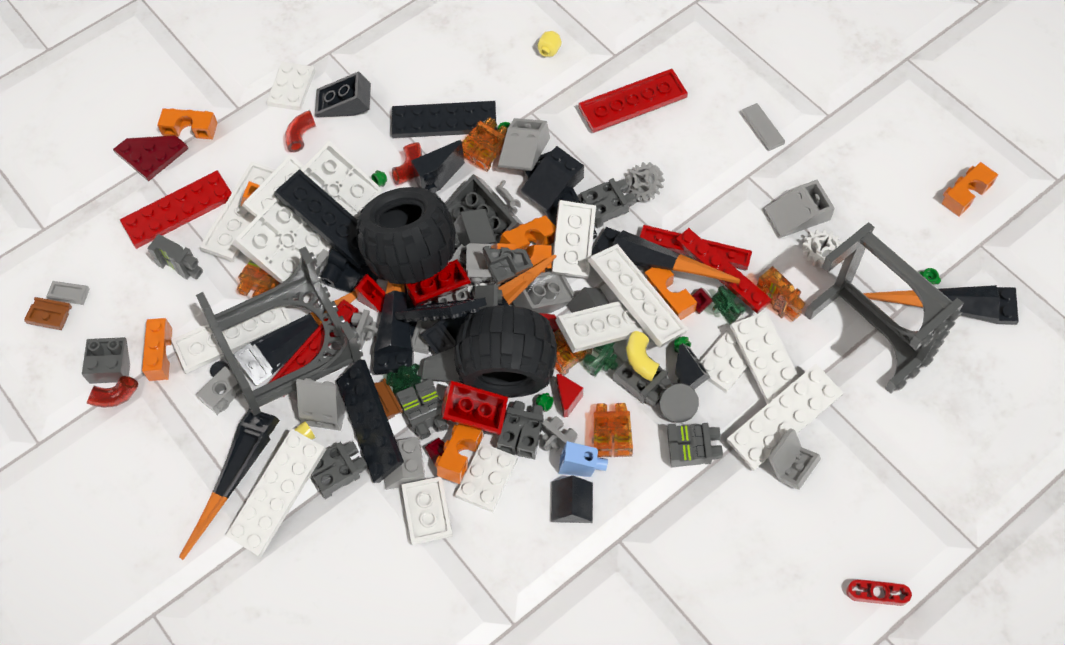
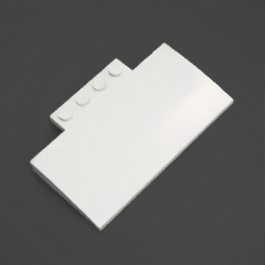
(278, 232)

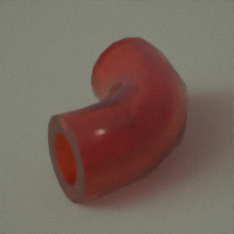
(296, 129)
(405, 171)
(115, 395)

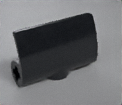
(340, 272)

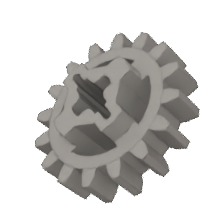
(648, 173)

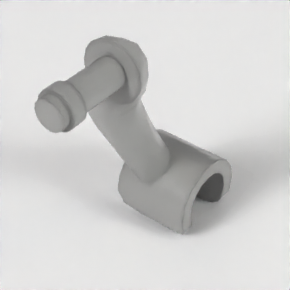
(513, 202)

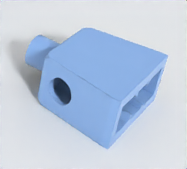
(580, 460)

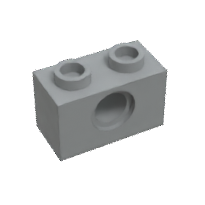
(210, 392)

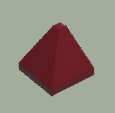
(703, 299)
(435, 449)

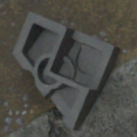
(506, 263)
(441, 367)

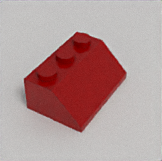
(443, 283)
(474, 407)

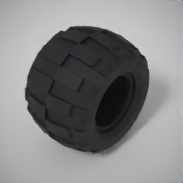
(406, 235)
(506, 351)

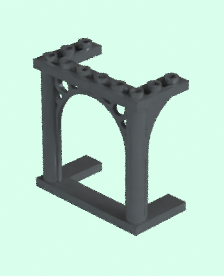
(301, 282)
(911, 348)

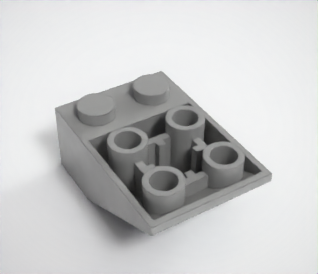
(524, 144)
(800, 209)
(320, 404)

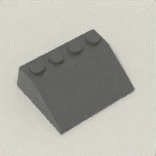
(477, 195)

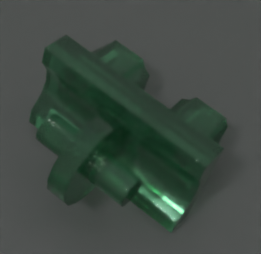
(726, 306)
(596, 364)
(404, 378)

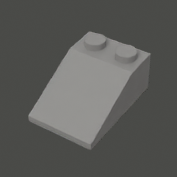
(546, 294)

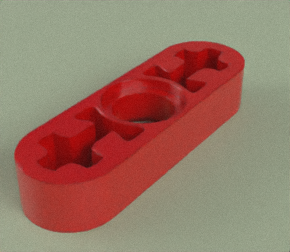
(894, 599)

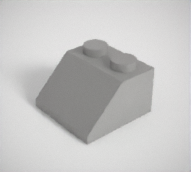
(413, 466)

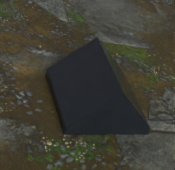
(572, 500)

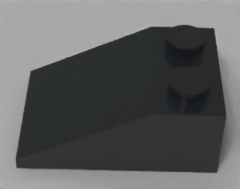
(344, 97)
(438, 167)
(553, 179)

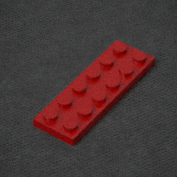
(632, 100)
(176, 209)

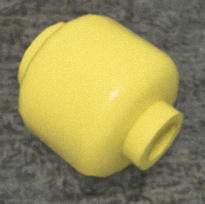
(549, 43)

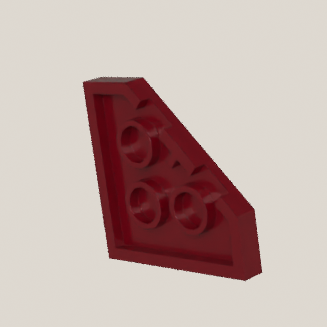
(150, 154)

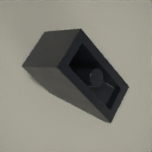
(689, 368)

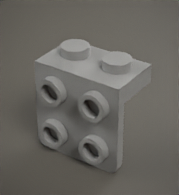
(476, 265)
(791, 461)

